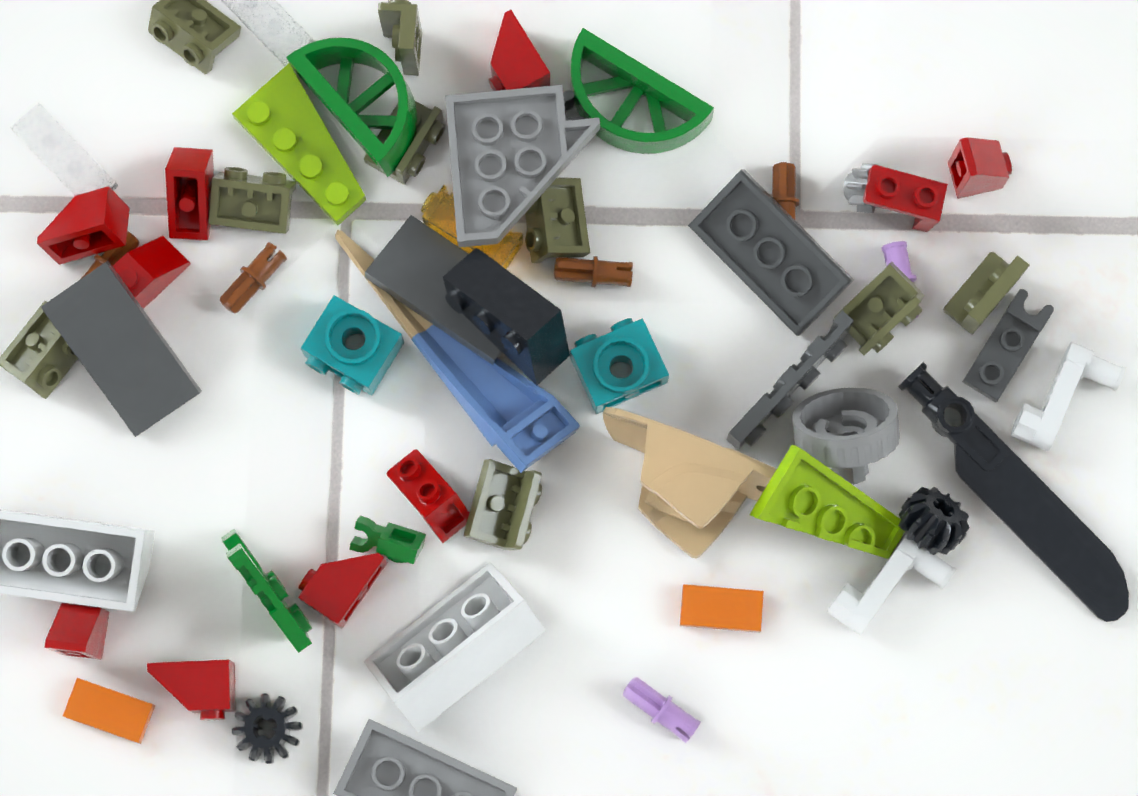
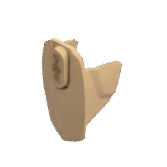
(687, 481)

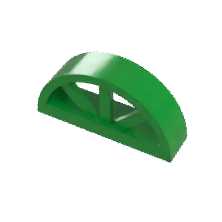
(346, 52)
(644, 82)

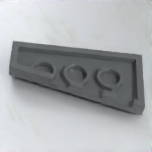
(751, 426)

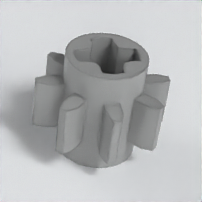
(855, 187)

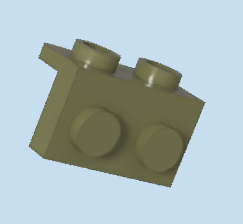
(881, 306)
(503, 505)

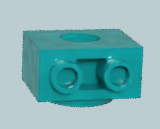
(627, 343)
(357, 368)

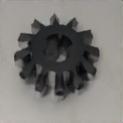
(933, 520)
(262, 742)

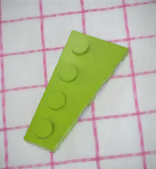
(294, 135)
(823, 504)

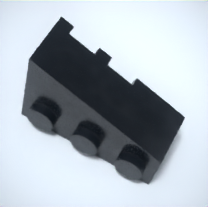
(508, 314)

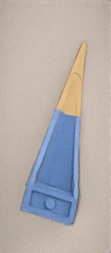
(498, 399)

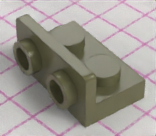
(402, 23)
(193, 30)
(428, 130)
(251, 200)
(558, 222)
(984, 290)
(38, 355)

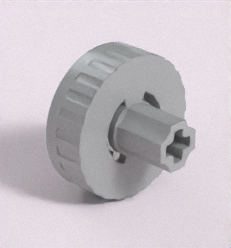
(847, 429)

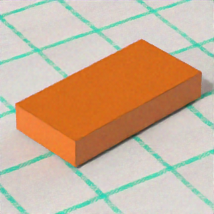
(721, 608)
(108, 710)

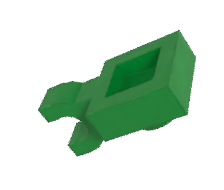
(393, 541)

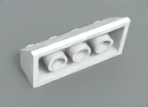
(73, 560)
(454, 646)

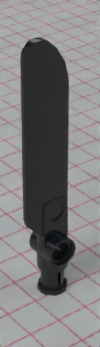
(1024, 501)

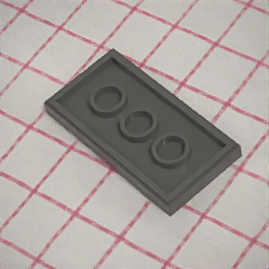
(770, 252)
(413, 273)
(121, 348)

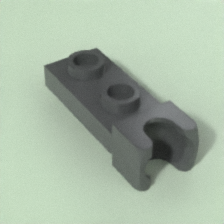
(1006, 348)

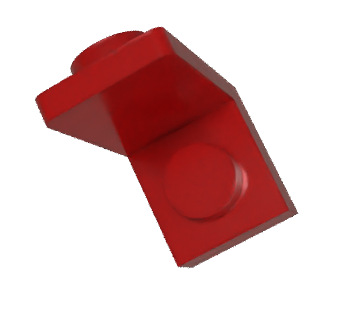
(906, 195)
(429, 495)

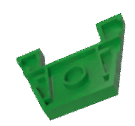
(269, 591)

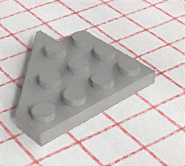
(506, 155)

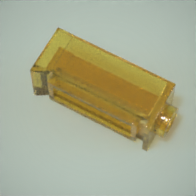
(440, 216)

